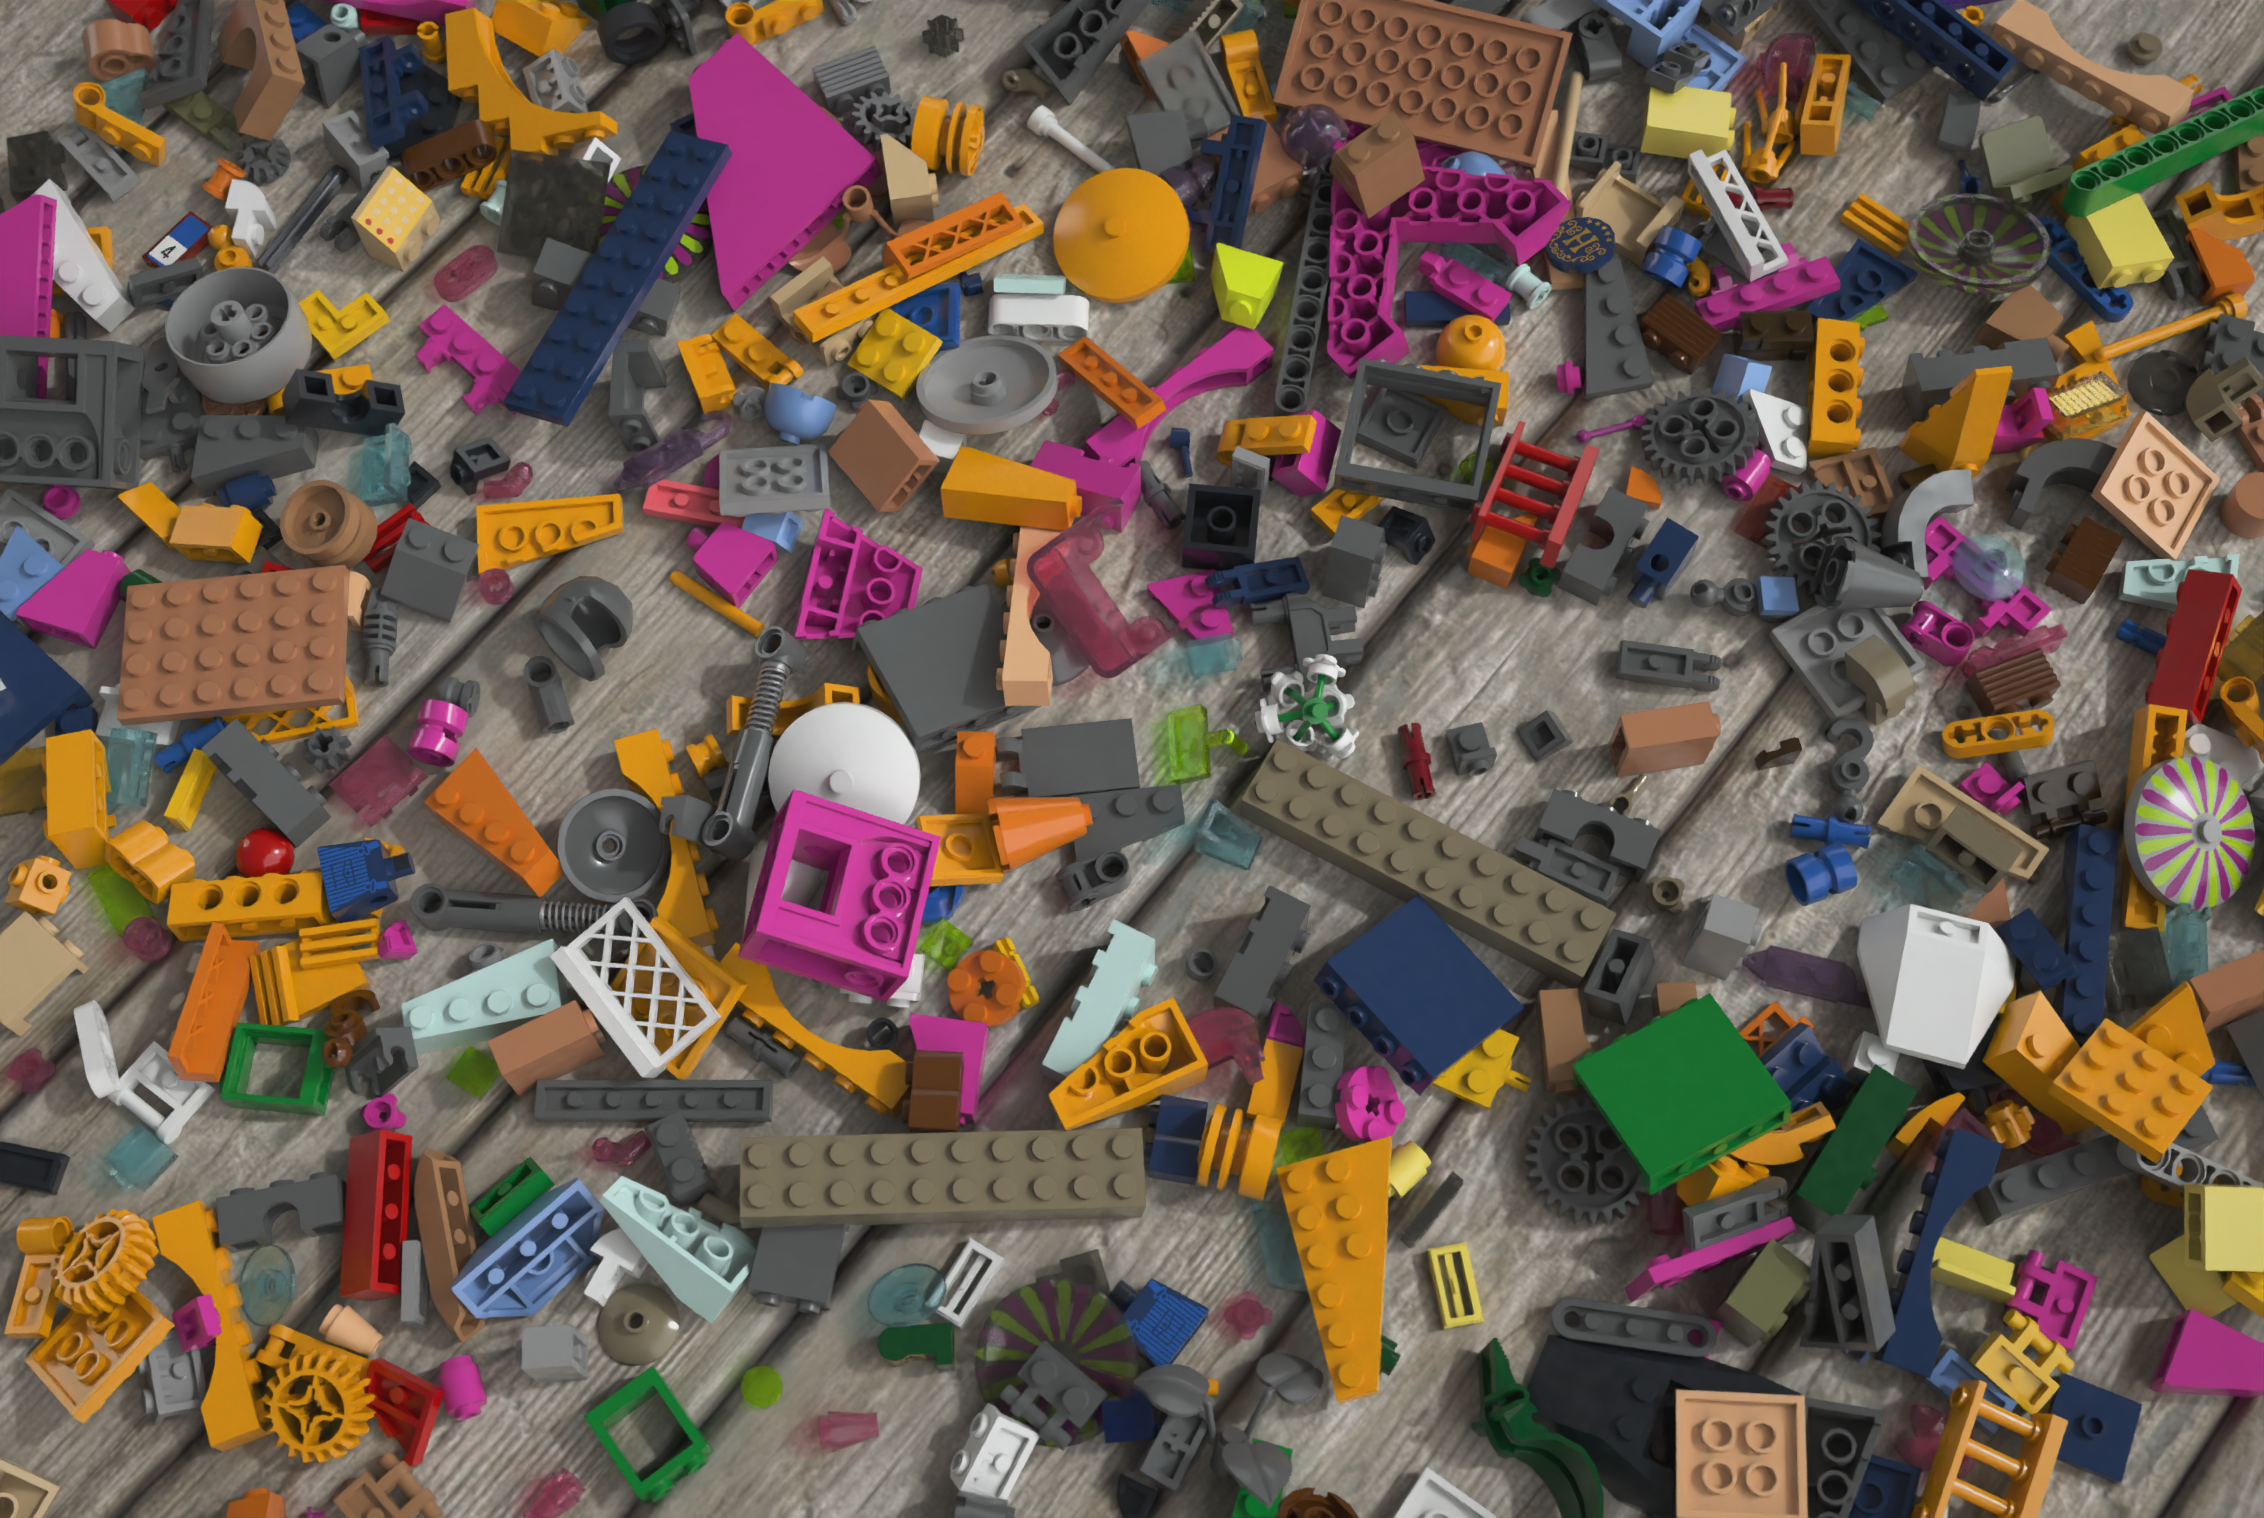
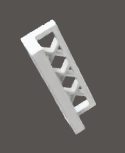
(1729, 218)

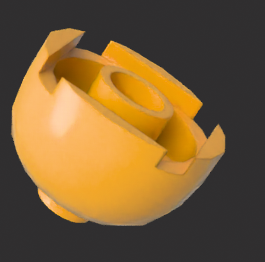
(1471, 344)

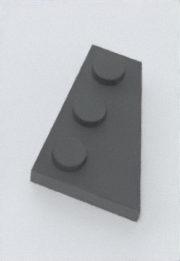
(1128, 817)

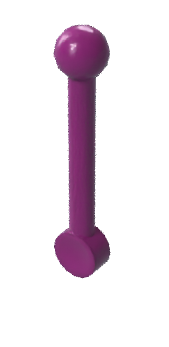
(1636, 423)

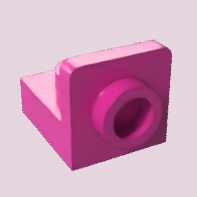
(1992, 790)
(197, 1324)

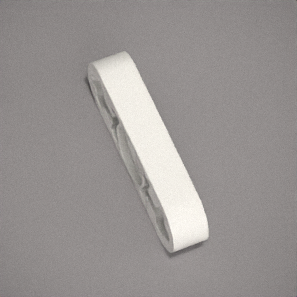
(96, 1049)

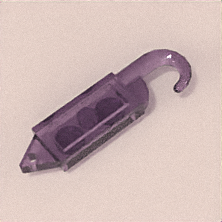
(672, 453)
(1807, 975)

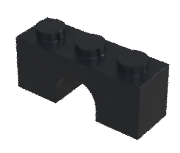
(313, 403)

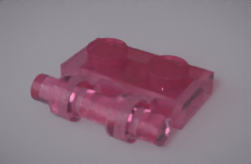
(372, 774)

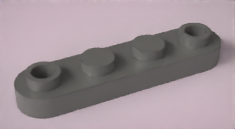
(1634, 1327)

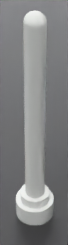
(1044, 123)

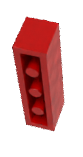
(2194, 642)
(375, 1215)

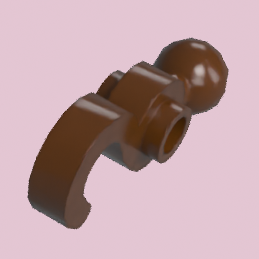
(346, 1027)

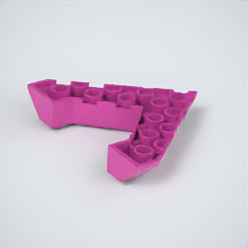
(1438, 210)

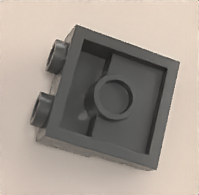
(2229, 341)

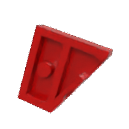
(403, 1406)

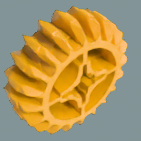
(104, 1262)
(288, 1407)

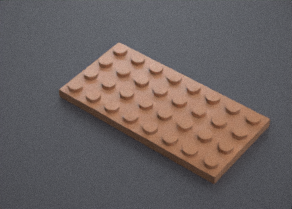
(1440, 67)

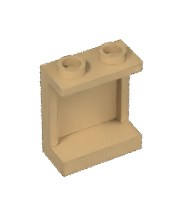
(1629, 212)
(806, 288)
(32, 967)

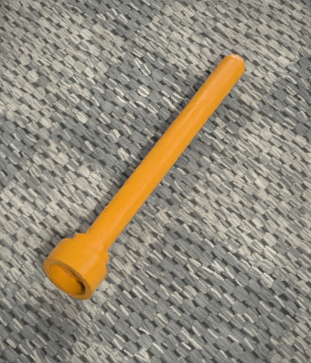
(2230, 305)

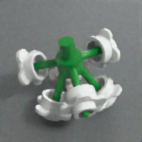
(1325, 706)

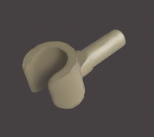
(1629, 795)

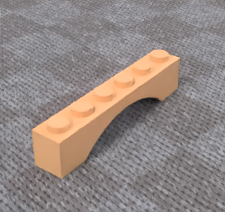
(2146, 100)
(1027, 663)

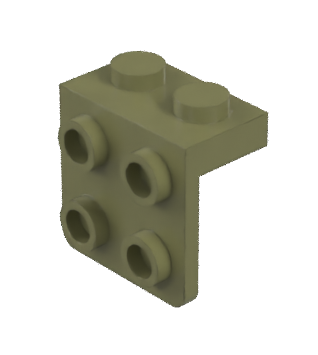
(2021, 161)

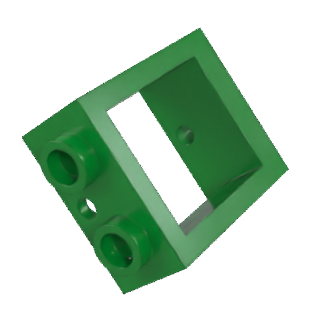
(241, 1053)
(624, 1403)

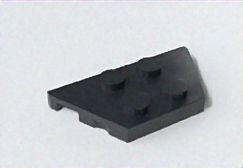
(442, 109)

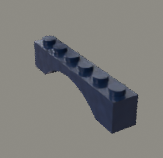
(2089, 889)
(1961, 1169)

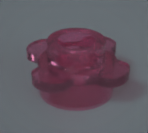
(23, 1063)
(1248, 1327)

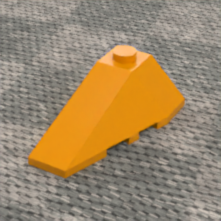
(1964, 427)
(1134, 1068)

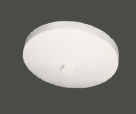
(847, 758)

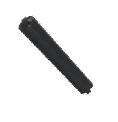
(303, 219)

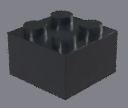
(1220, 527)

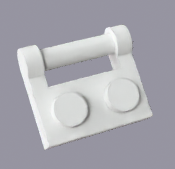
(159, 1076)

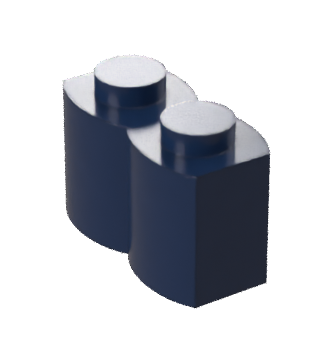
(1176, 1139)

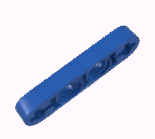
(2073, 274)

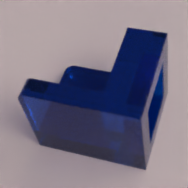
(1128, 1419)

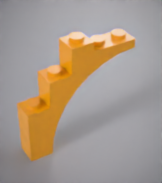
(480, 78)

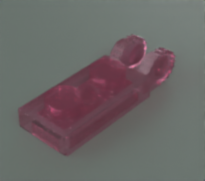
(2041, 637)

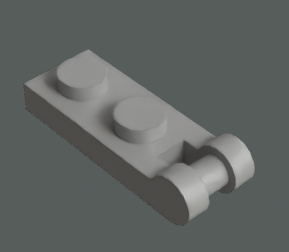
(100, 162)

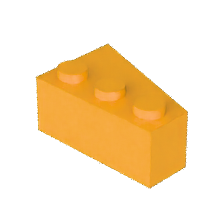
(77, 797)
(2031, 1052)

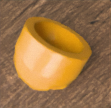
(1002, 572)

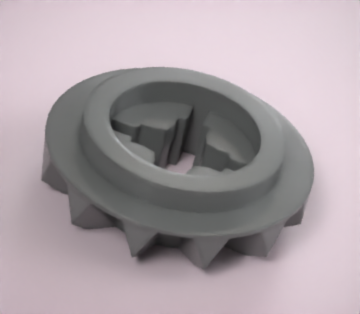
(263, 171)

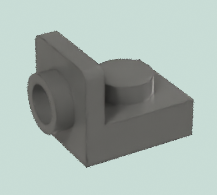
(1470, 749)

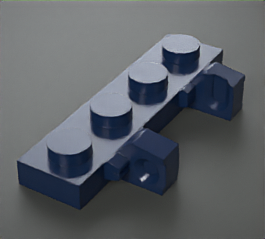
(384, 105)
(1238, 164)

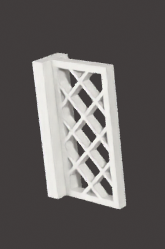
(610, 1010)

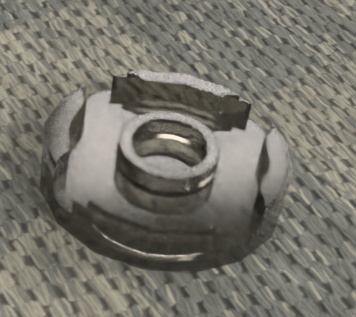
(2161, 382)

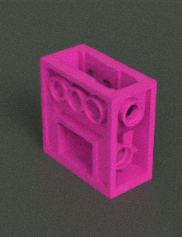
(842, 939)

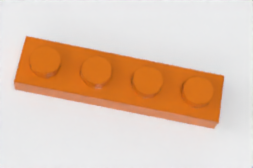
(1112, 382)

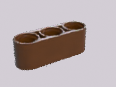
(449, 155)

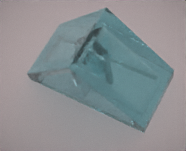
(1226, 837)

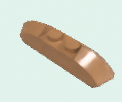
(445, 1236)

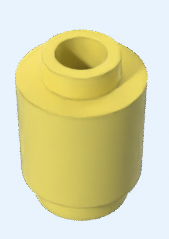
(1406, 1168)

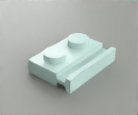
(1030, 284)

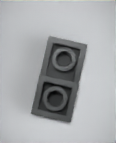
(1678, 67)
(1959, 122)
(1594, 153)

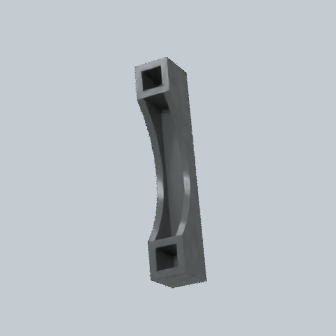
(2071, 1170)

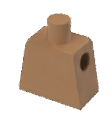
(2024, 317)

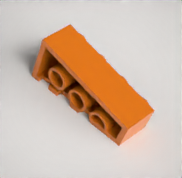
(488, 818)

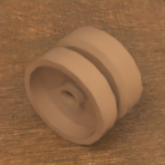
(328, 524)

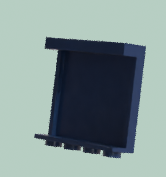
(34, 690)
(1417, 993)

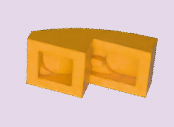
(1274, 1092)
(1930, 1119)

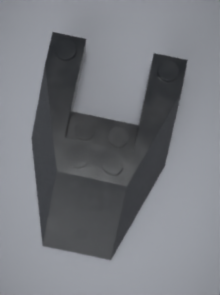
(1625, 1411)

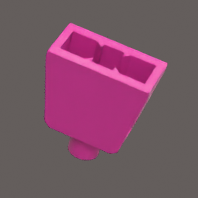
(731, 560)

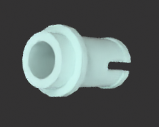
(344, 17)

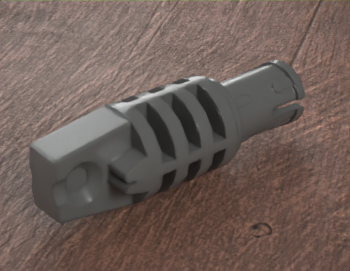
(379, 637)

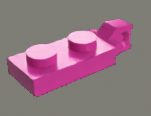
(1464, 285)

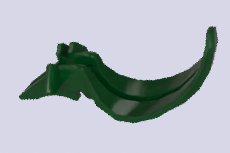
(1512, 1433)

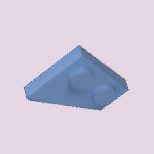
(23, 571)

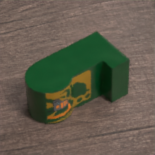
(919, 1342)

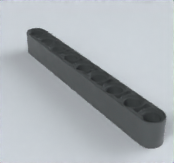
(1307, 301)

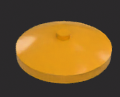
(1121, 235)

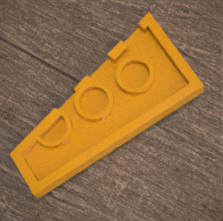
(541, 528)

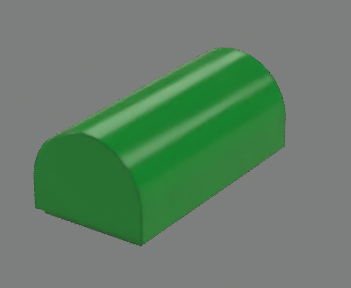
(511, 1196)

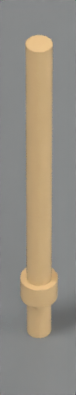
(1567, 132)

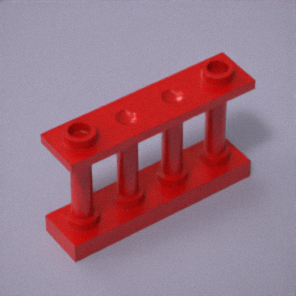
(1558, 515)

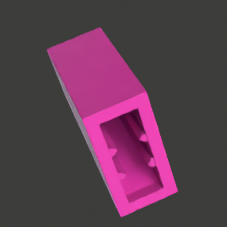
(78, 599)
(956, 1036)
(2209, 1360)

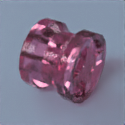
(138, 934)

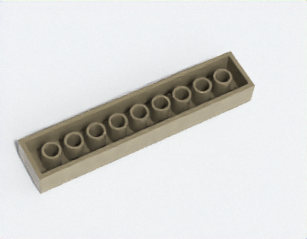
(1416, 855)
(941, 1177)

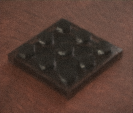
(552, 200)

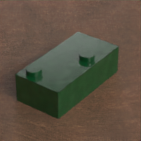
(1848, 1152)

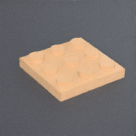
(2155, 487)
(1740, 1455)

